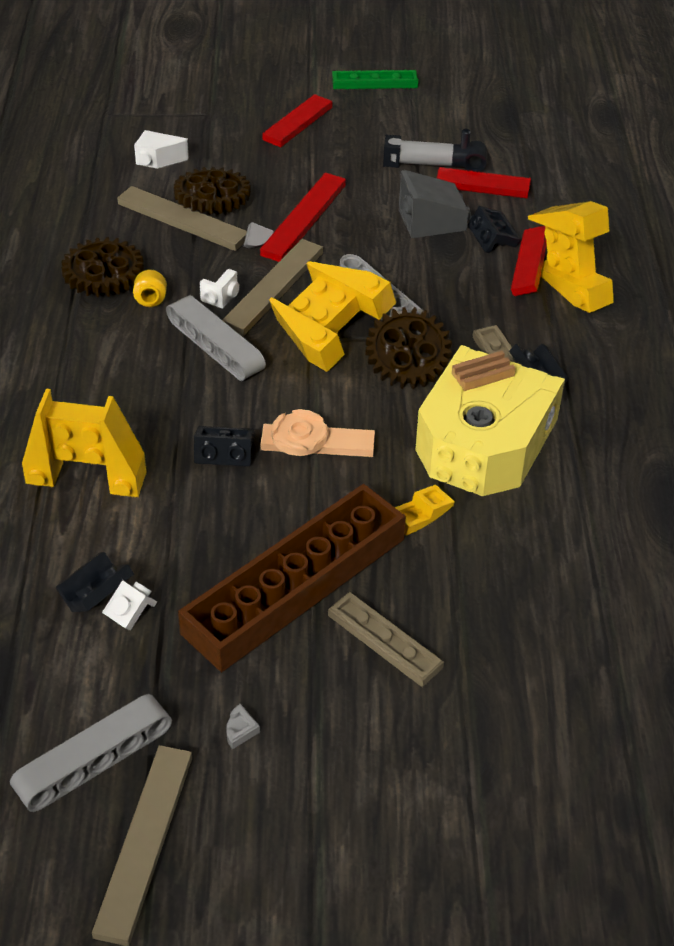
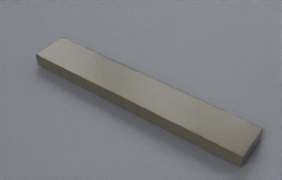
(183, 218)
(273, 285)
(142, 847)

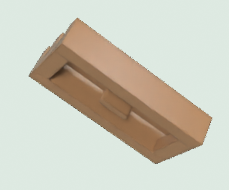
(480, 368)

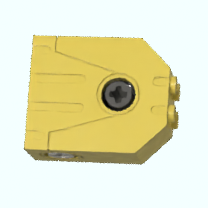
(488, 433)

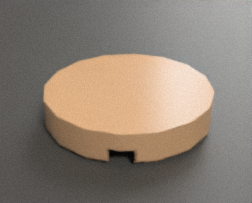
(299, 432)

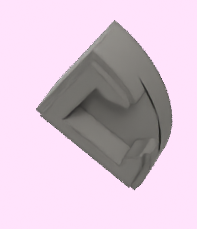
(256, 235)
(240, 727)

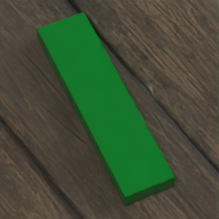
(375, 79)

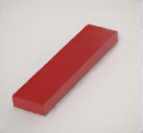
(297, 120)
(486, 182)
(529, 261)

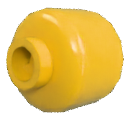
(149, 288)

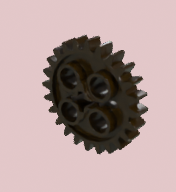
(212, 190)
(87, 273)
(431, 341)

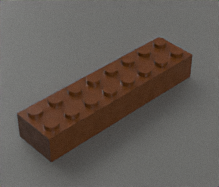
(291, 577)

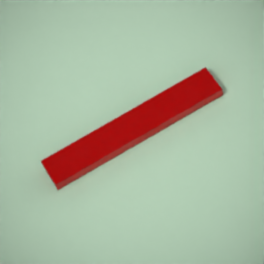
(303, 217)

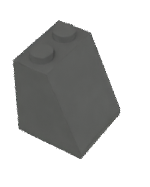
(431, 205)

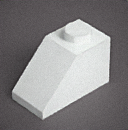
(160, 149)

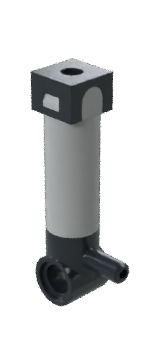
(436, 154)

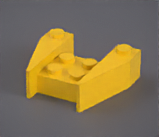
(571, 253)
(328, 306)
(85, 436)

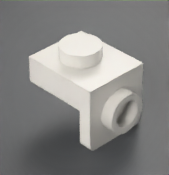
(220, 292)
(128, 604)

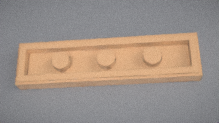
(339, 442)

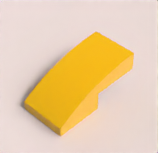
(425, 508)

